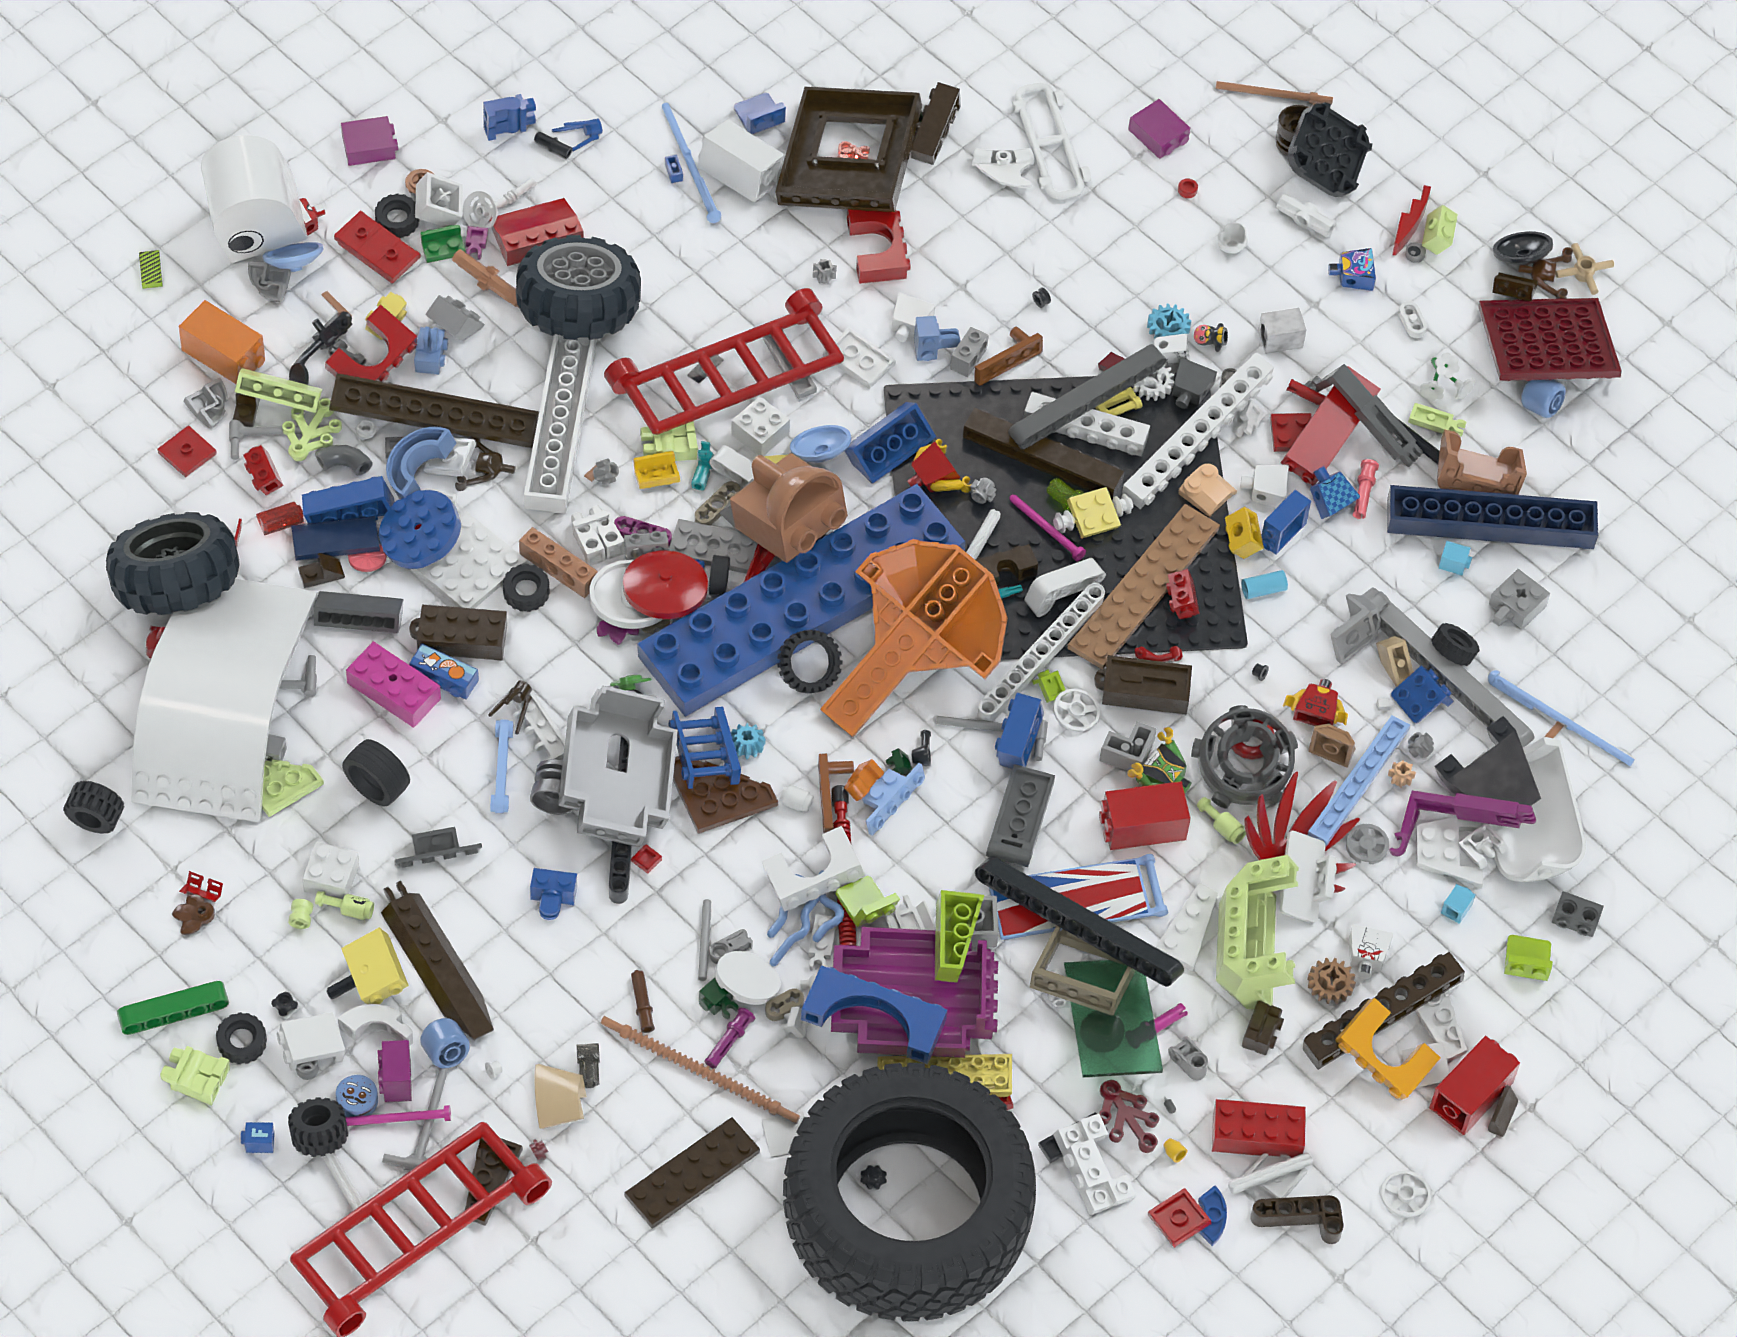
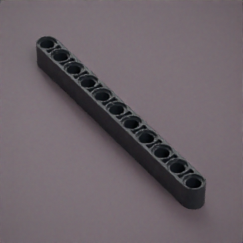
(620, 861)
(1079, 921)

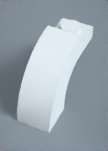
(374, 1018)

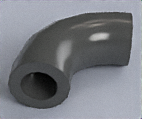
(346, 456)

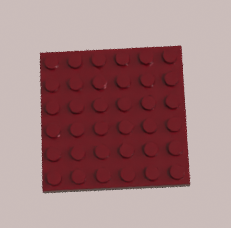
(1549, 339)

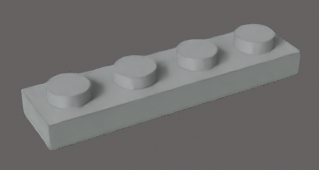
(800, 387)

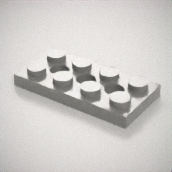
(707, 535)

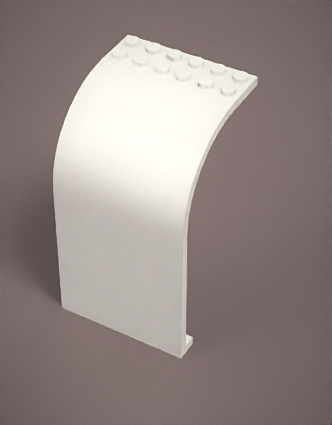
(214, 699)

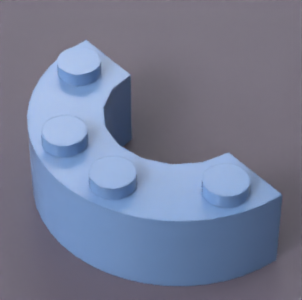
(412, 452)

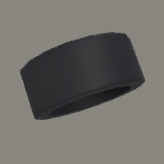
(719, 575)

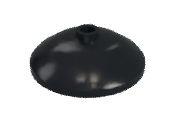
(1523, 247)

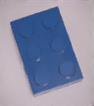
(1019, 731)

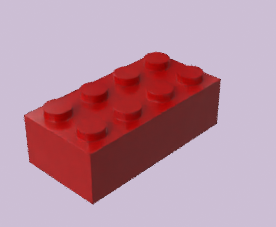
(1258, 1128)

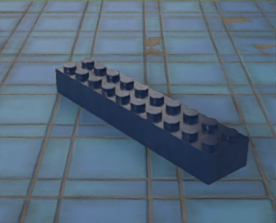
(1492, 517)

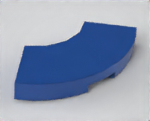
(1216, 1209)

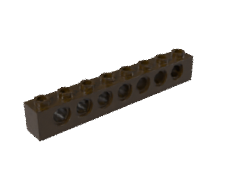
(1445, 965)

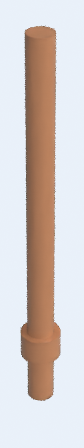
(1313, 97)

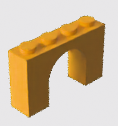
(1357, 1041)

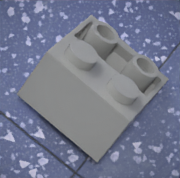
(454, 317)

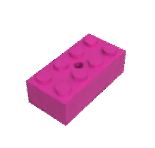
(393, 684)

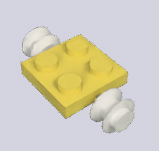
(1093, 512)

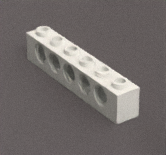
(1097, 423)

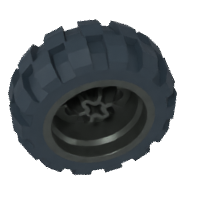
(172, 563)

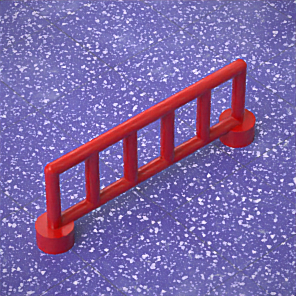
(802, 309)
(346, 1314)

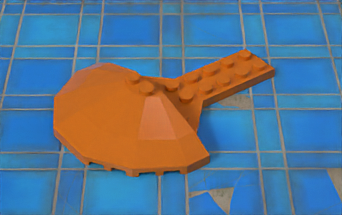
(929, 614)

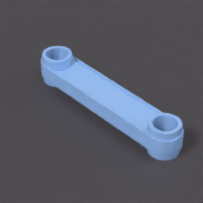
(500, 801)

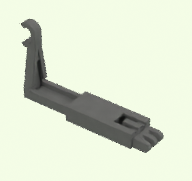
(1372, 414)

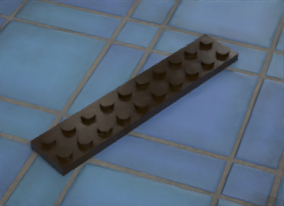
(434, 409)

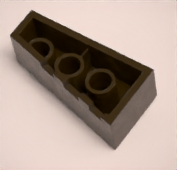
(935, 123)

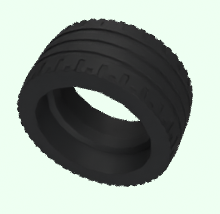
(376, 772)

